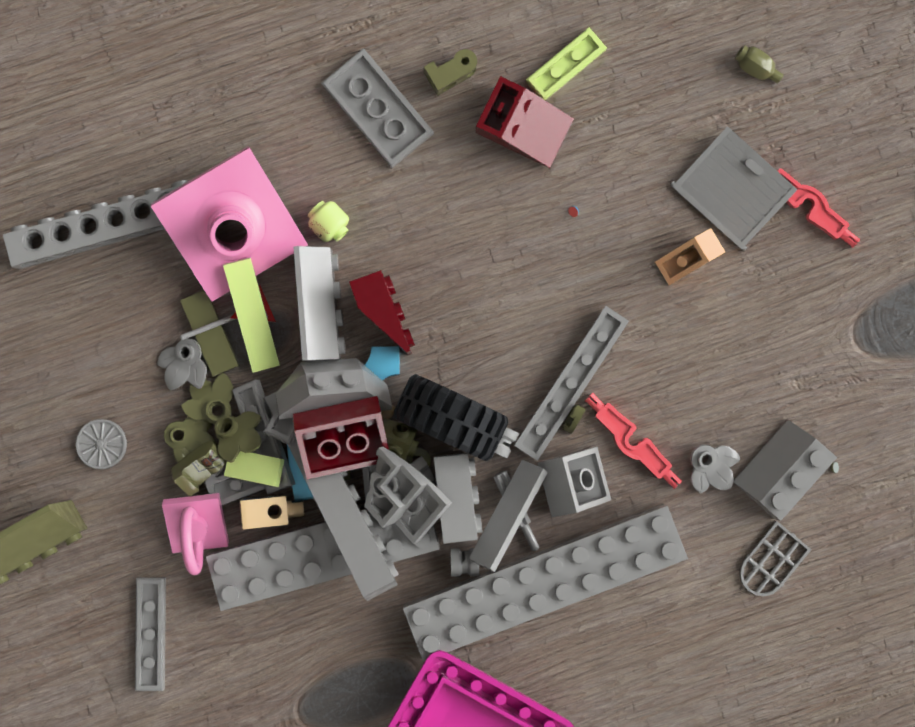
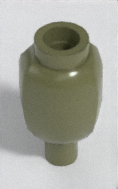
(757, 64)

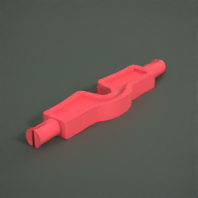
(820, 213)
(643, 451)

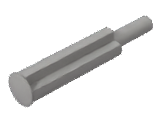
(502, 481)

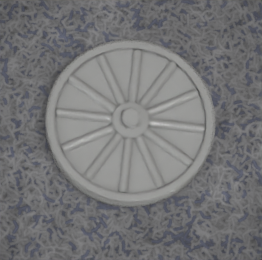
(101, 444)

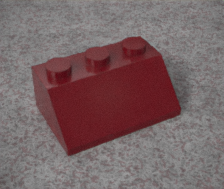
(340, 437)

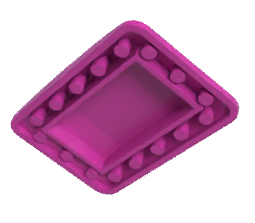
(460, 695)

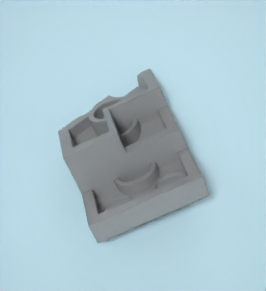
(403, 496)

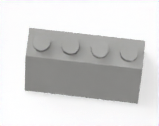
(317, 303)

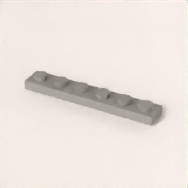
(571, 383)

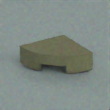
(573, 418)

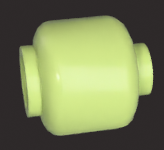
(328, 221)

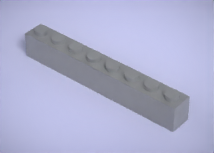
(349, 527)

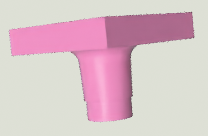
(225, 192)

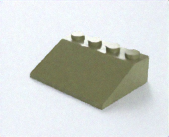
(38, 536)

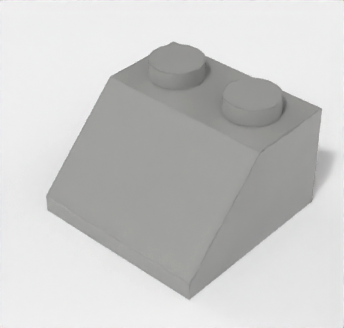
(575, 482)

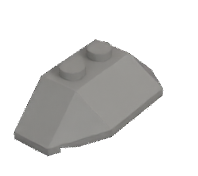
(327, 384)

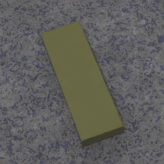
(213, 342)

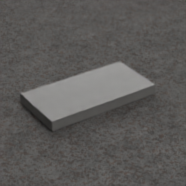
(377, 108)

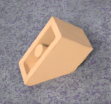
(690, 256)

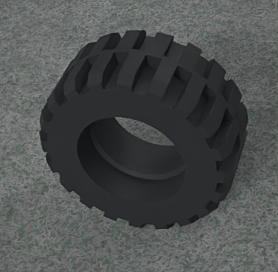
(450, 417)

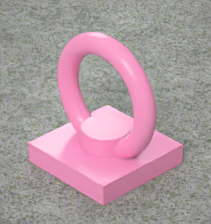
(195, 525)

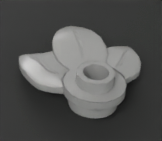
(182, 368)
(715, 470)

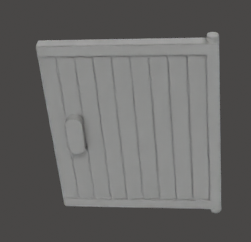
(734, 188)

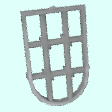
(783, 558)

